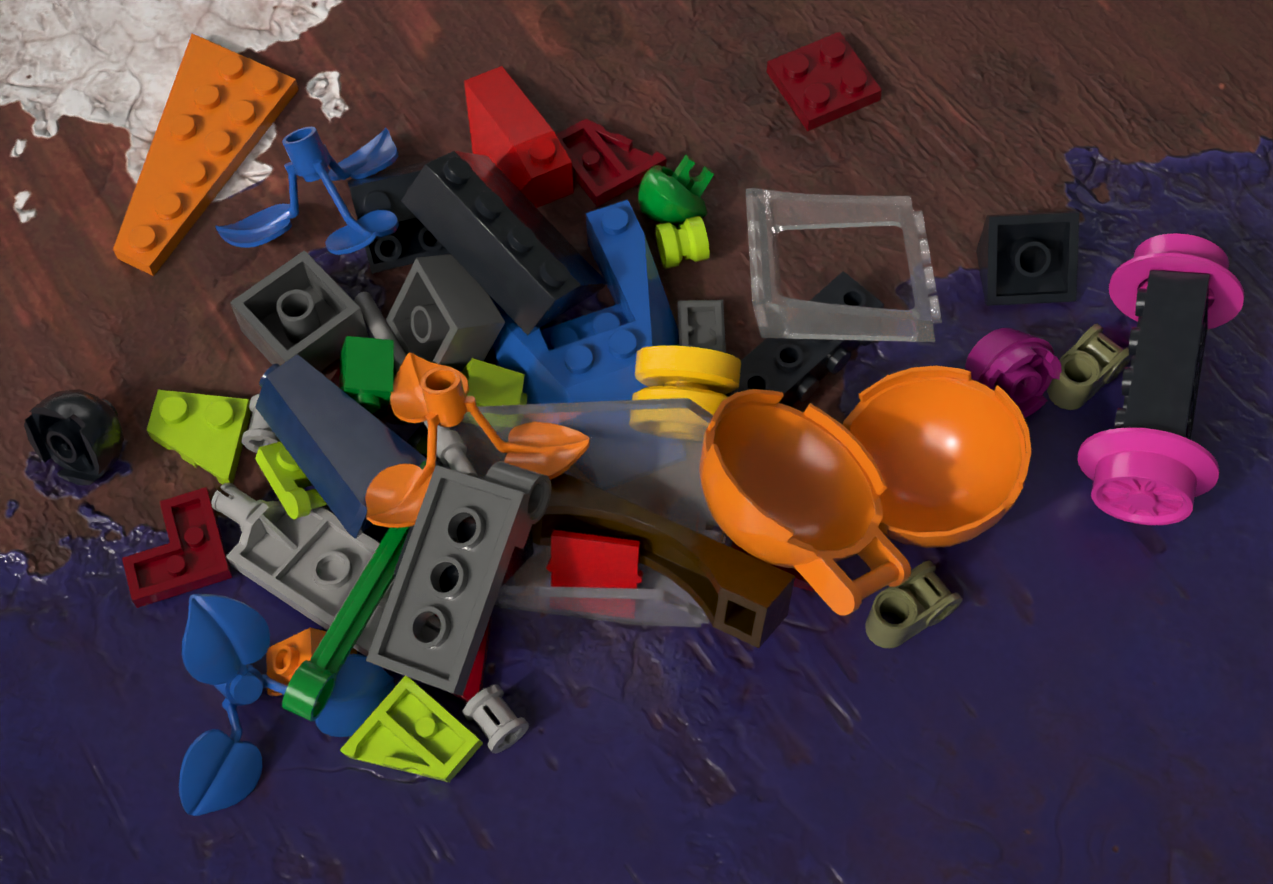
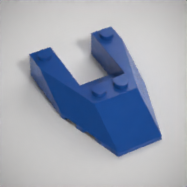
(596, 352)

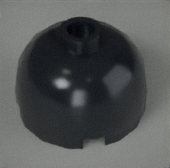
(77, 433)

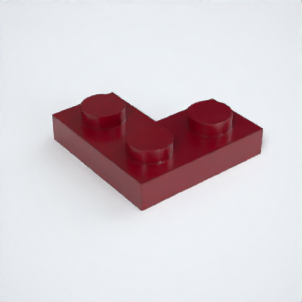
(191, 558)

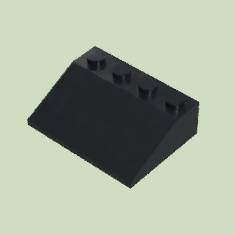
(501, 239)

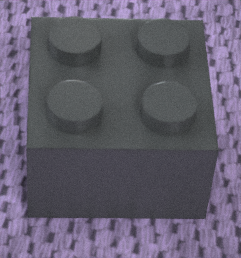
(299, 313)
(444, 314)

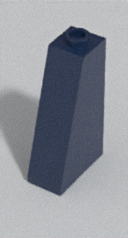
(330, 437)

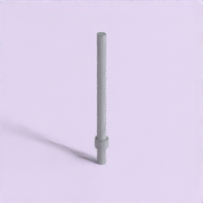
(450, 446)

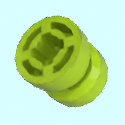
(687, 241)

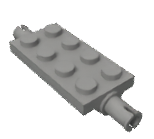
(304, 559)

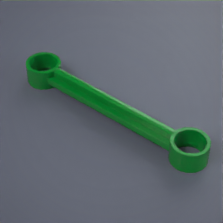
(315, 679)

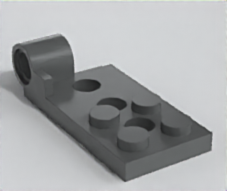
(503, 512)

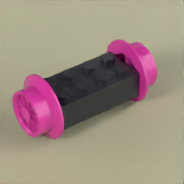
(1148, 463)

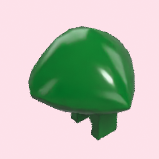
(673, 195)

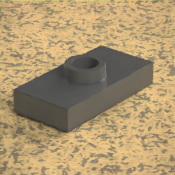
(702, 324)

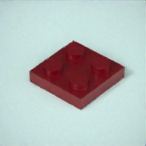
(823, 81)

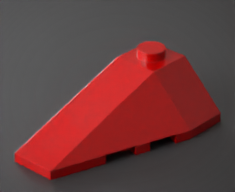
(517, 137)

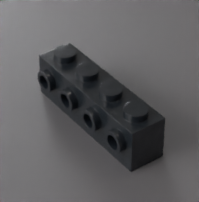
(800, 364)

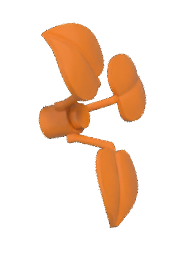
(440, 396)

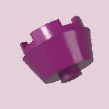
(1017, 364)

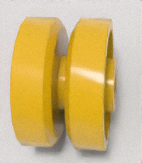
(686, 373)

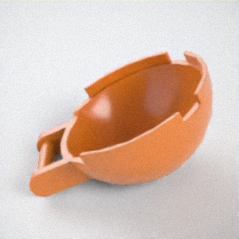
(945, 452)
(799, 495)

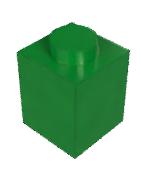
(367, 371)

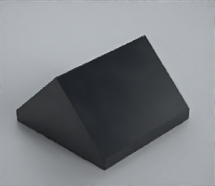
(1029, 258)

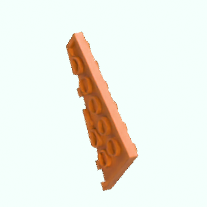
(205, 133)

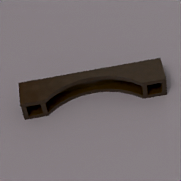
(730, 586)

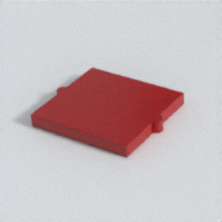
(593, 561)

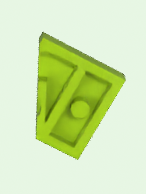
(201, 429)
(413, 735)

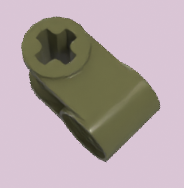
(1090, 363)
(916, 602)

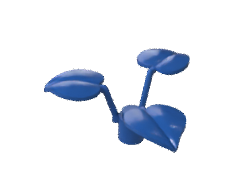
(311, 160)
(218, 650)

